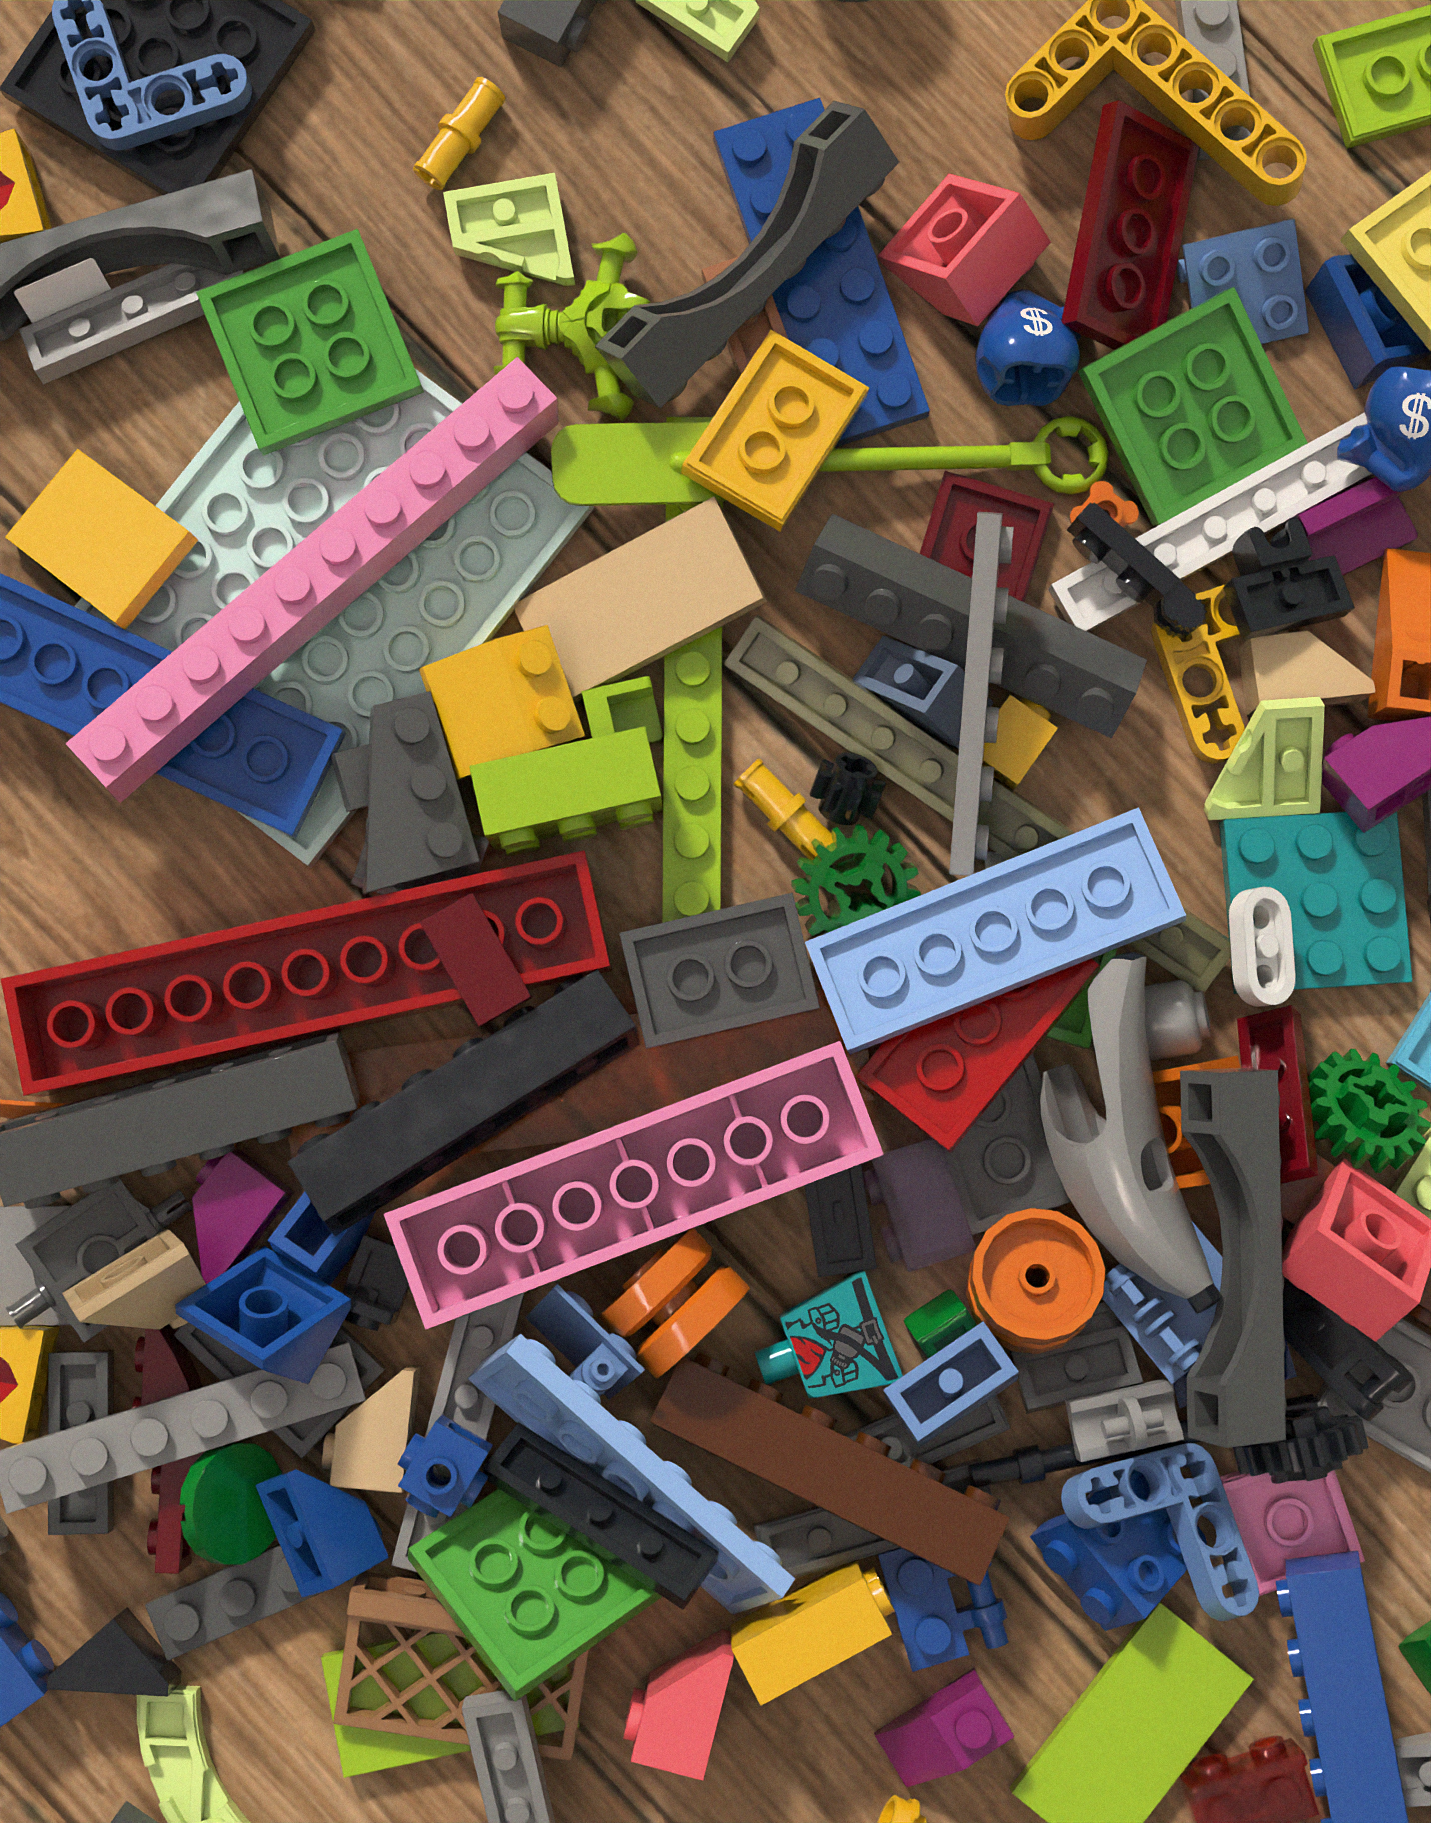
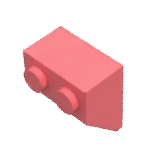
(966, 247)
(1360, 1251)
(680, 1708)

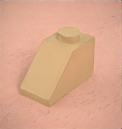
(1298, 667)
(374, 1437)

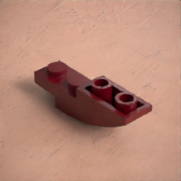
(166, 1373)

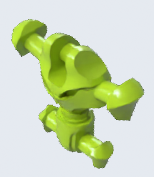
(578, 326)

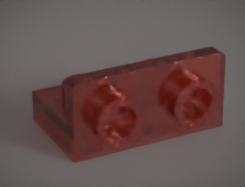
(1252, 1786)

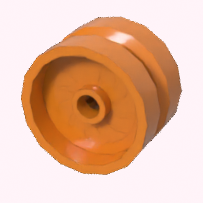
(1058, 1253)
(669, 1296)

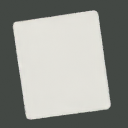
(62, 290)

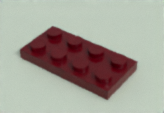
(1129, 227)

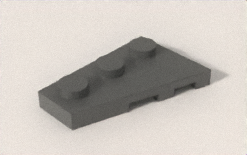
(413, 800)

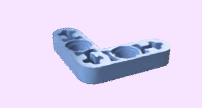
(138, 98)
(1174, 1493)

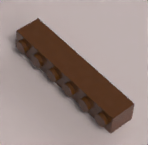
(830, 1469)

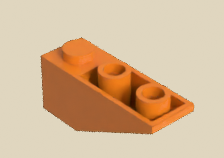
(1403, 639)

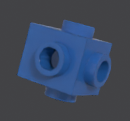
(457, 1450)

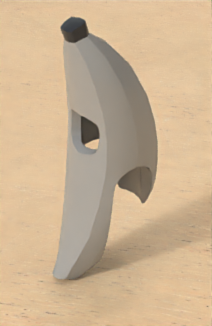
(1121, 1165)

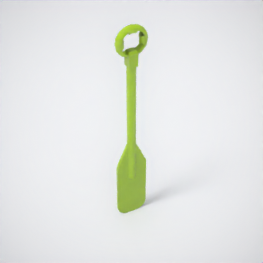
(645, 460)

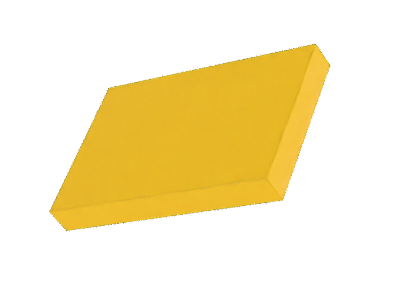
(775, 430)
(101, 539)

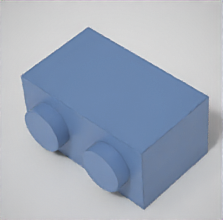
(951, 1384)

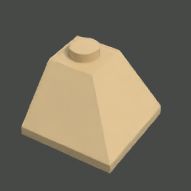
(139, 1286)

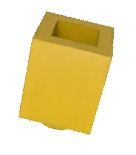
(1020, 739)

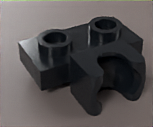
(1281, 586)

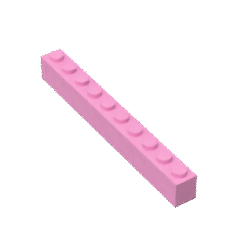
(316, 581)

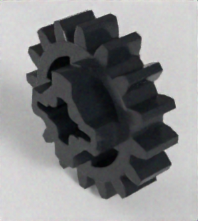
(1311, 1447)

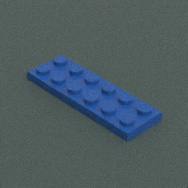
(839, 296)

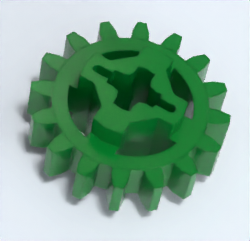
(864, 867)
(1362, 1107)

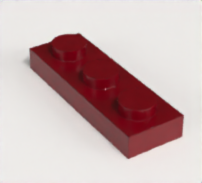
(1277, 1043)

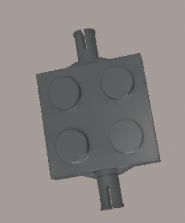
(83, 1242)

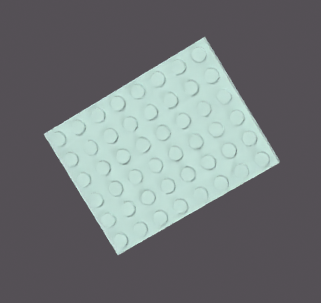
(425, 608)

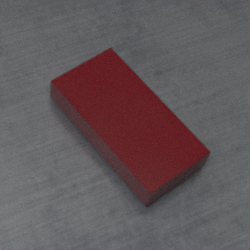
(475, 959)

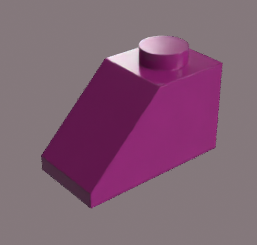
(234, 1209)
(945, 1732)

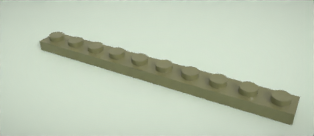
(929, 772)

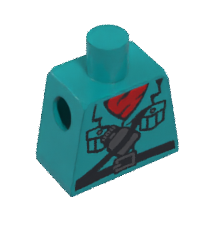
(833, 1342)

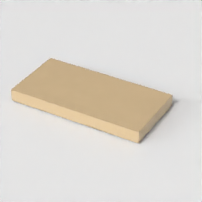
(645, 598)

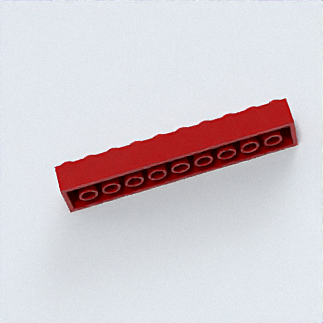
(290, 977)

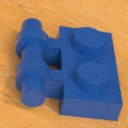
(927, 1611)

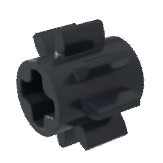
(847, 788)

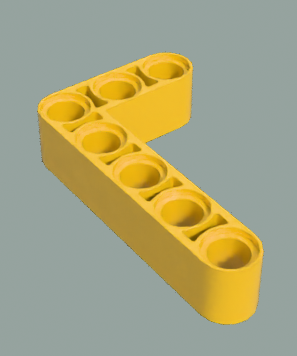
(1161, 86)

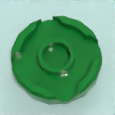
(223, 1505)

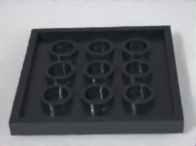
(154, 39)

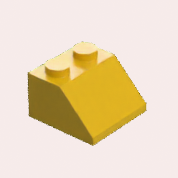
(502, 699)

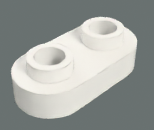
(1262, 946)

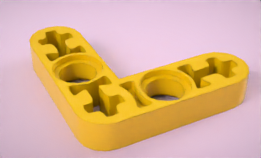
(1202, 652)

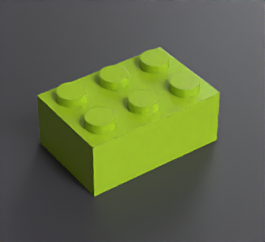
(567, 791)

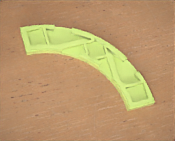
(180, 1759)

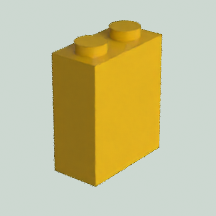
(811, 1629)

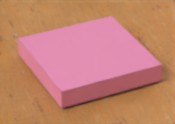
(1288, 1521)

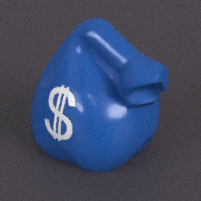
(1026, 351)
(1397, 431)

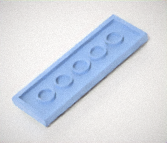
(995, 931)
(569, 1415)

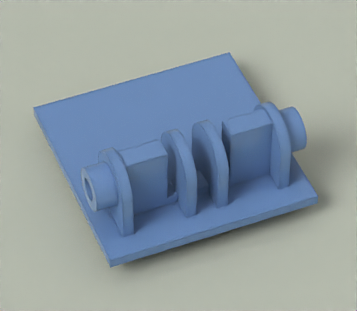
(1263, 270)
(1160, 1320)
(600, 1358)

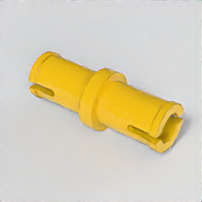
(459, 133)
(783, 808)

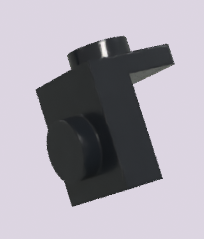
(375, 1284)

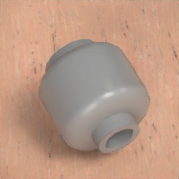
(1175, 1019)

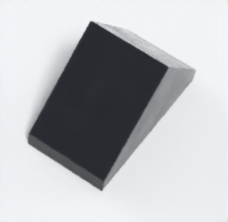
(118, 1661)

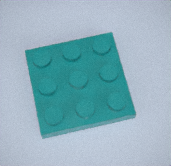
(1339, 890)

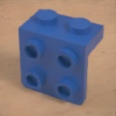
(1118, 1567)

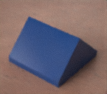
(1361, 321)
(269, 1314)

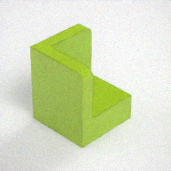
(623, 708)

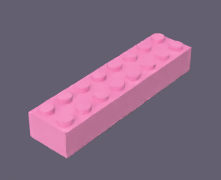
(633, 1184)

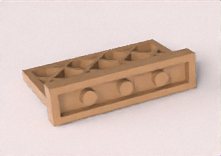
(412, 1604)

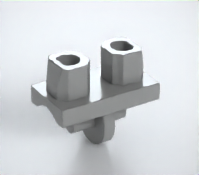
(1123, 1420)

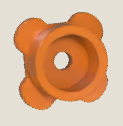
(1102, 494)

